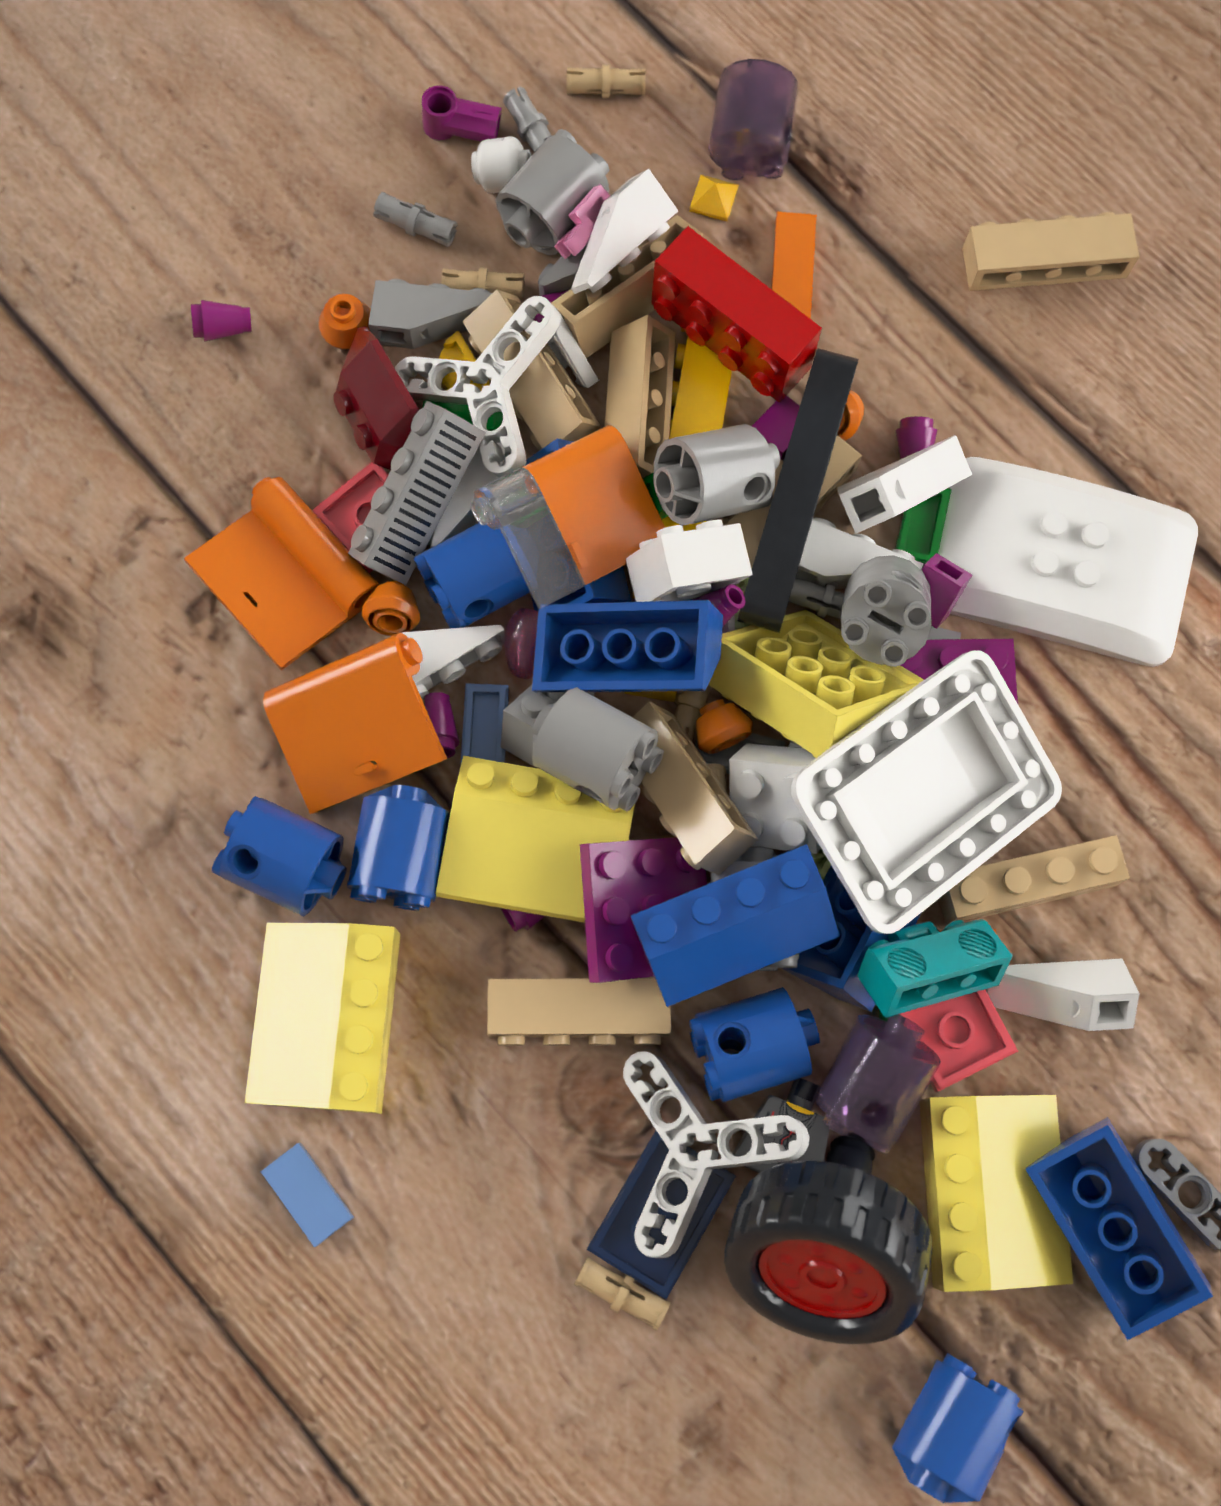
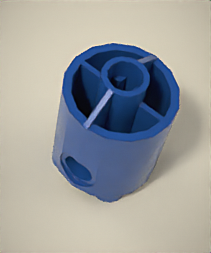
(471, 575)
(398, 848)
(281, 856)
(769, 1042)
(956, 1433)

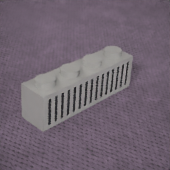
(415, 492)

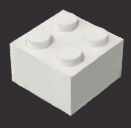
(688, 563)
(762, 793)

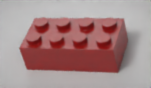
(733, 315)

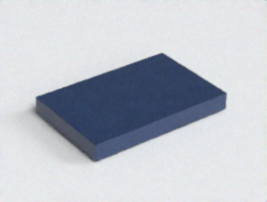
(615, 1236)

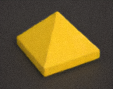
(713, 198)

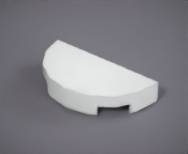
(570, 354)

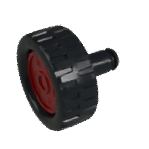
(830, 1248)

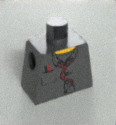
(798, 1106)

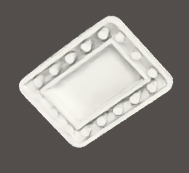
(1069, 560)
(926, 791)

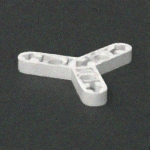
(502, 376)
(685, 1166)

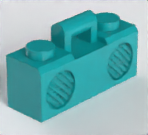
(932, 966)

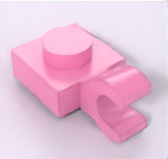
(584, 218)

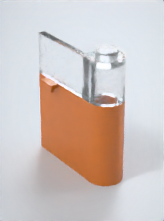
(571, 514)

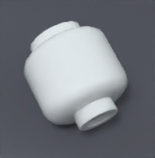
(498, 162)

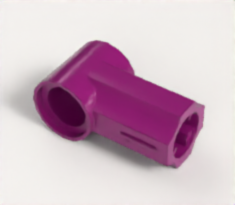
(458, 116)

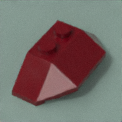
(374, 399)

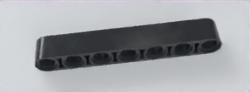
(798, 490)

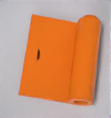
(290, 570)
(354, 715)

